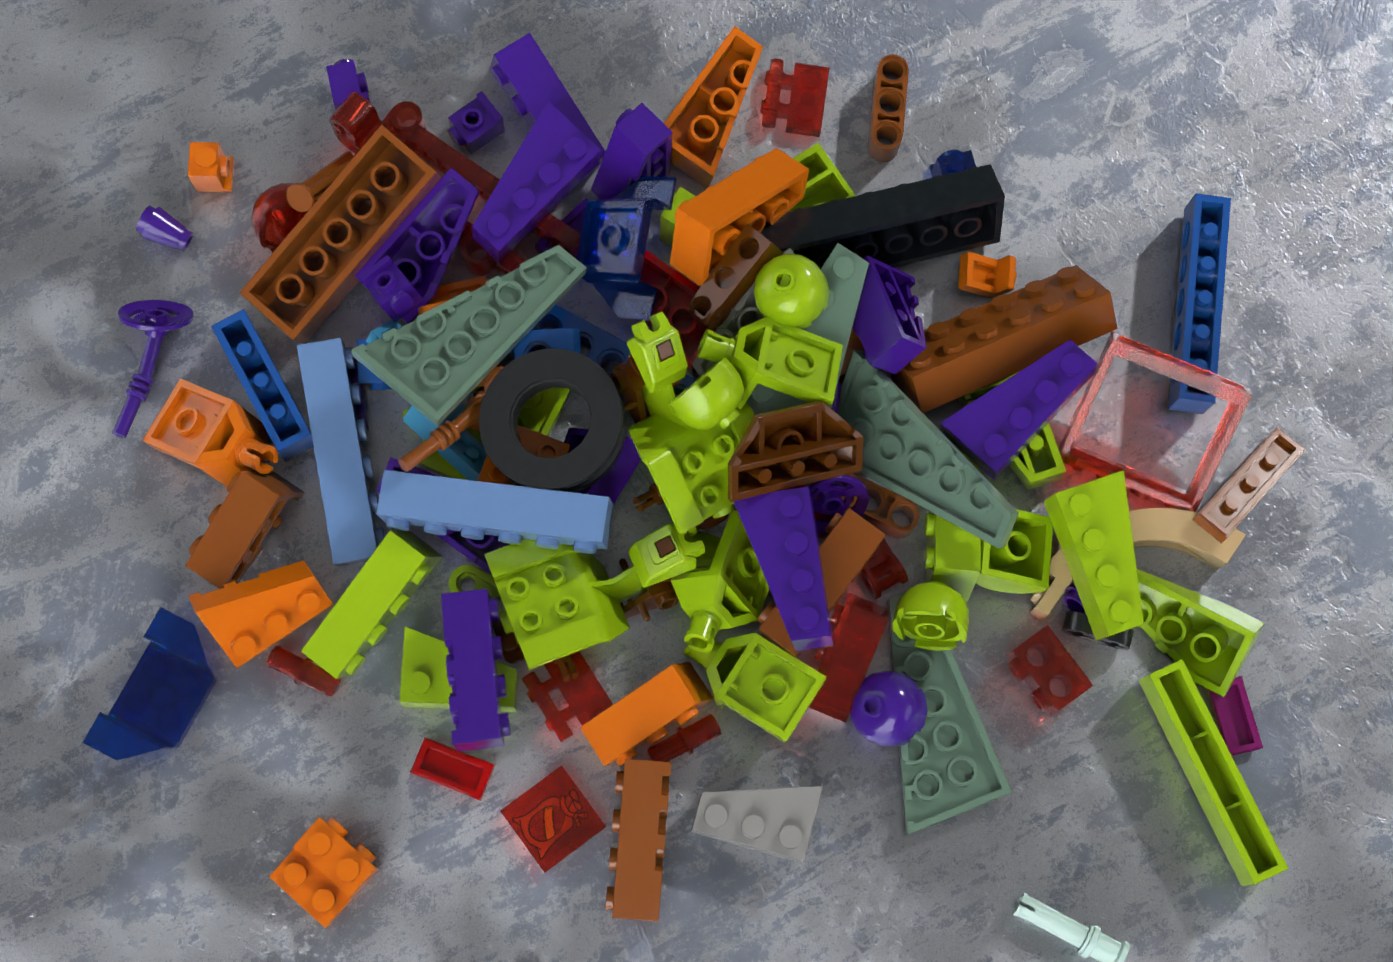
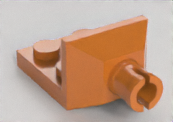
(211, 433)

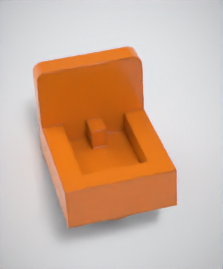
(987, 275)

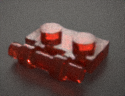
(806, 101)
(583, 695)

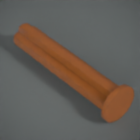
(302, 195)

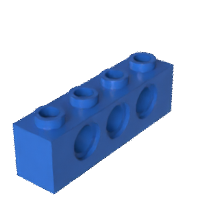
(264, 385)

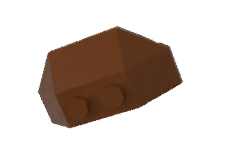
(792, 450)

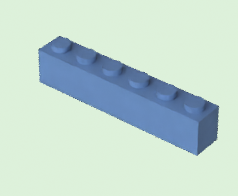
(339, 450)
(495, 510)

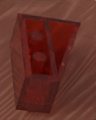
(855, 637)

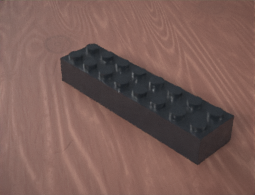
(900, 222)

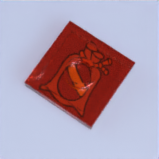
(553, 819)

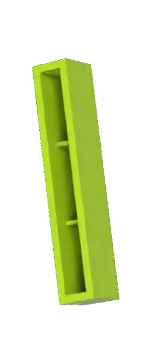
(1213, 774)

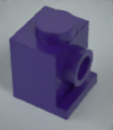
(345, 79)
(479, 134)
(391, 288)

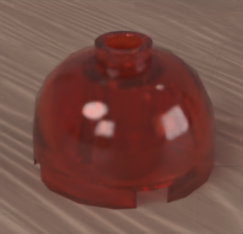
(274, 217)

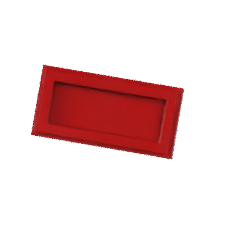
(452, 769)

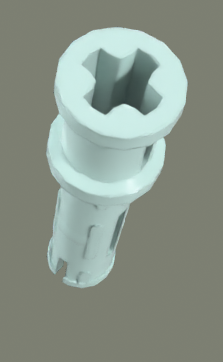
(1088, 940)

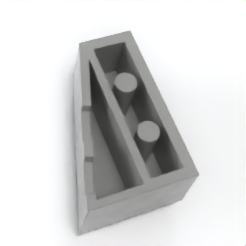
(760, 819)

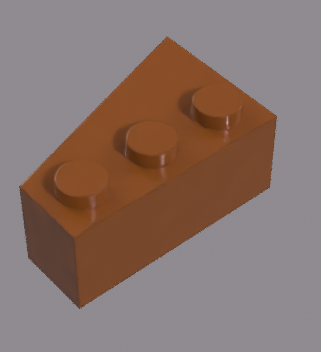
(240, 526)

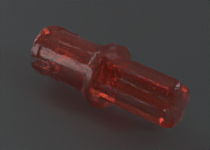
(303, 671)
(685, 739)

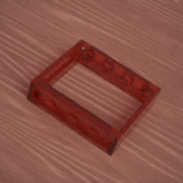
(1179, 370)

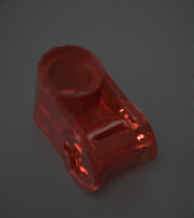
(880, 563)

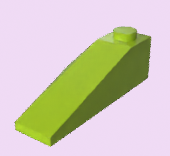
(1198, 629)

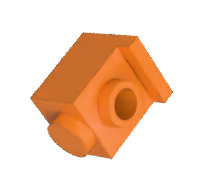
(210, 167)

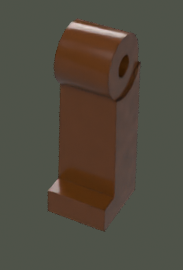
(732, 277)

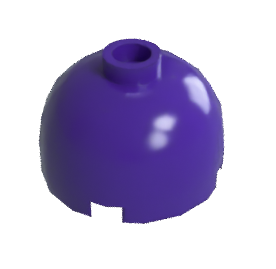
(889, 709)

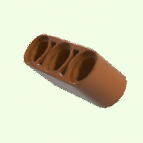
(890, 93)
(887, 504)

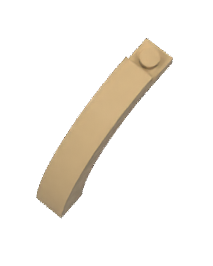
(1150, 528)

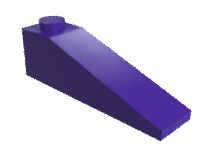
(429, 237)

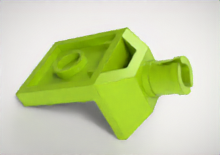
(779, 359)
(727, 592)
(760, 682)

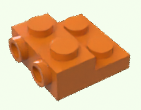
(325, 870)

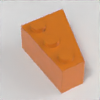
(260, 611)
(647, 713)

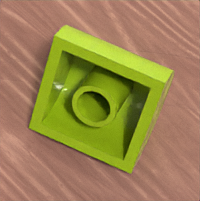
(1025, 559)

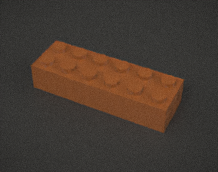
(339, 235)
(1006, 336)

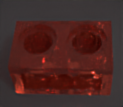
(1056, 664)

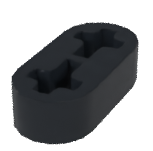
(1077, 625)

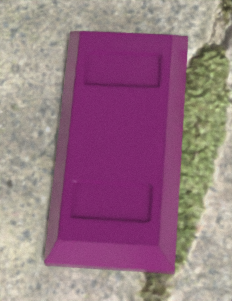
(1236, 719)

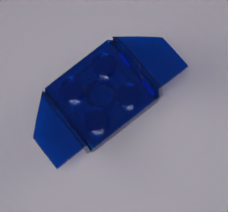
(616, 242)
(159, 695)

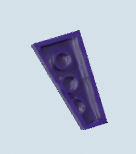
(1015, 412)
(473, 670)

